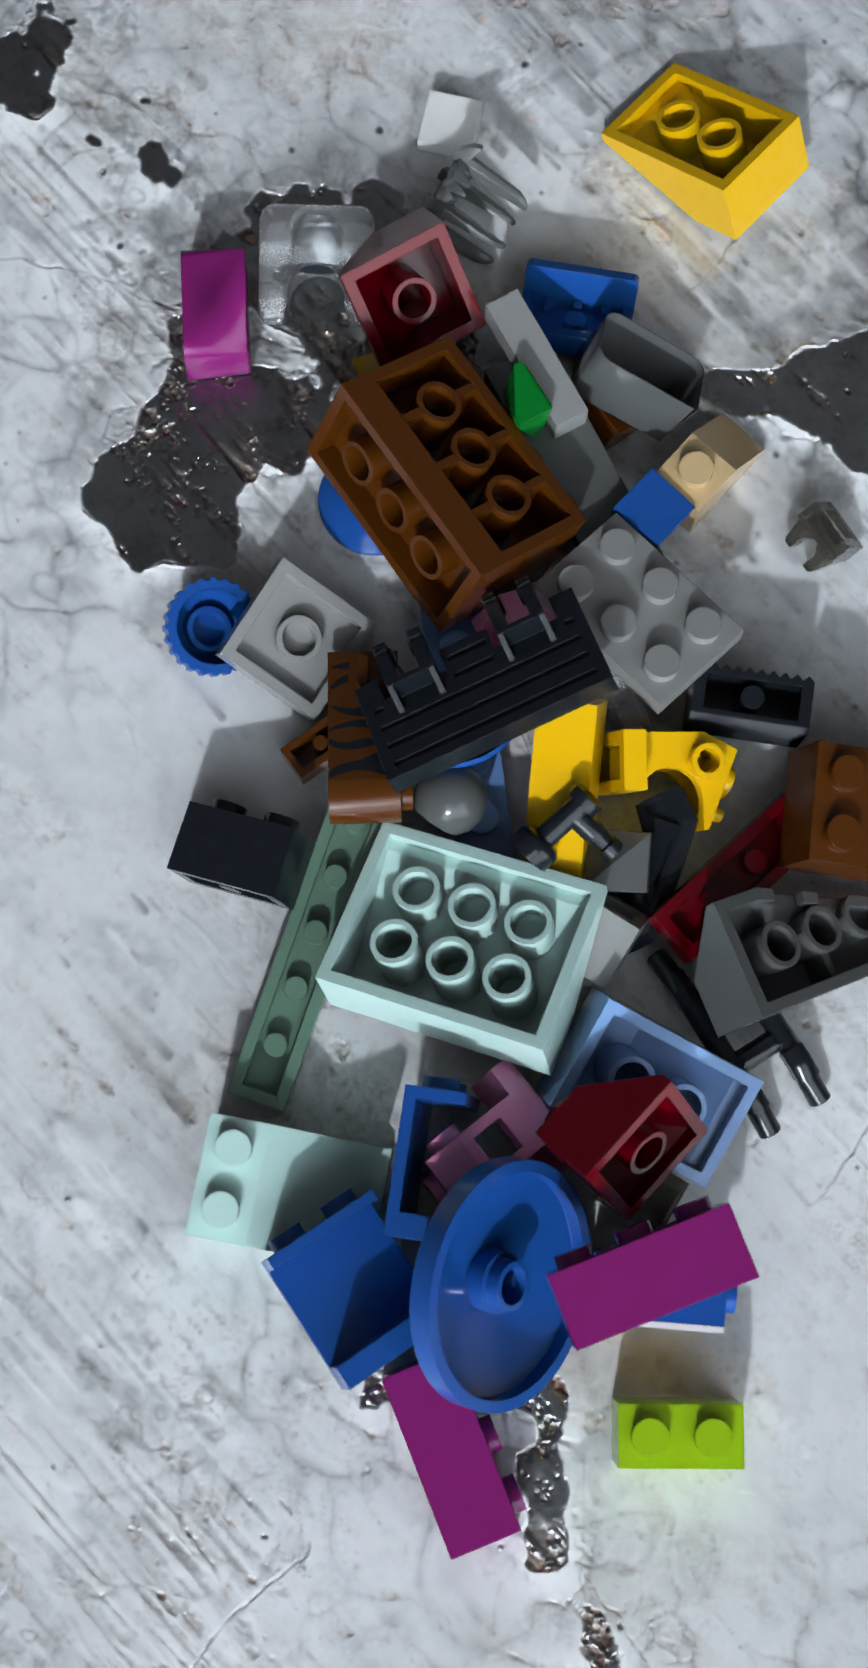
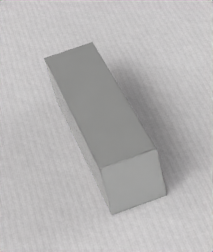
(525, 342)

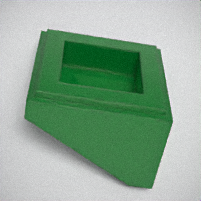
(526, 401)

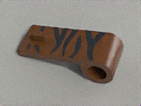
(355, 774)

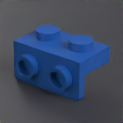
(575, 299)

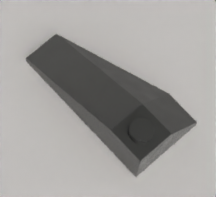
(777, 952)

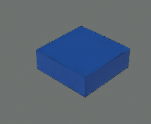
(654, 508)

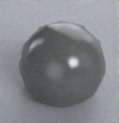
(452, 800)

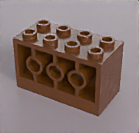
(443, 481)

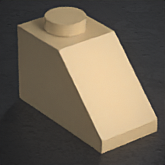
(710, 465)

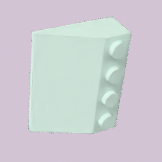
(464, 946)

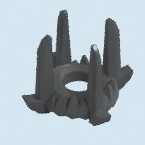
(456, 184)

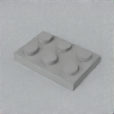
(642, 612)

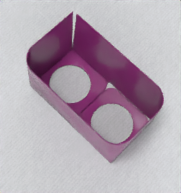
(215, 313)

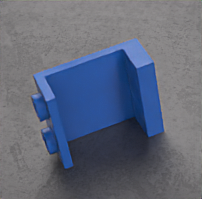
(402, 1205)
(346, 1287)

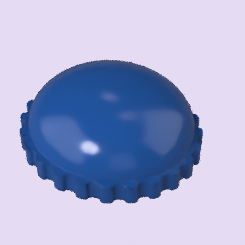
(201, 621)

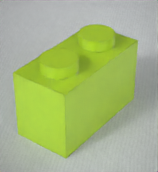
(677, 1433)

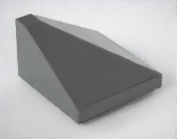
(627, 870)

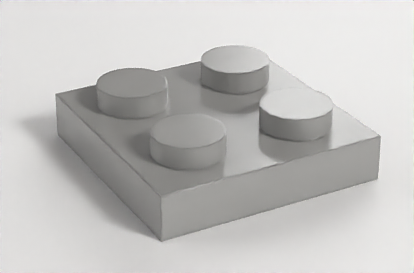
(288, 634)

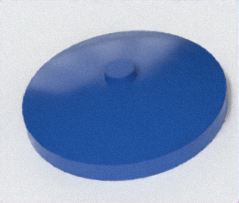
(480, 1286)

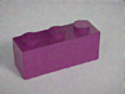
(650, 1272)
(454, 1463)

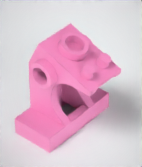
(517, 1112)

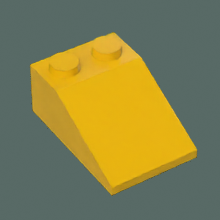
(710, 148)

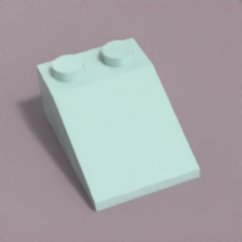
(269, 1177)

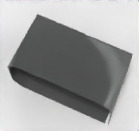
(638, 376)

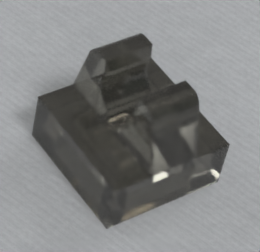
(829, 530)

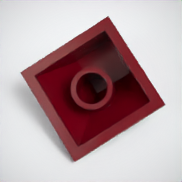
(623, 1137)

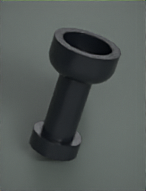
(577, 814)

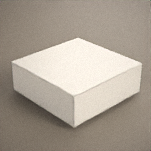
(449, 122)

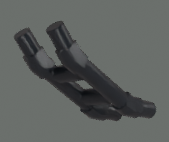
(775, 1039)

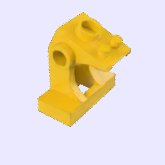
(703, 759)

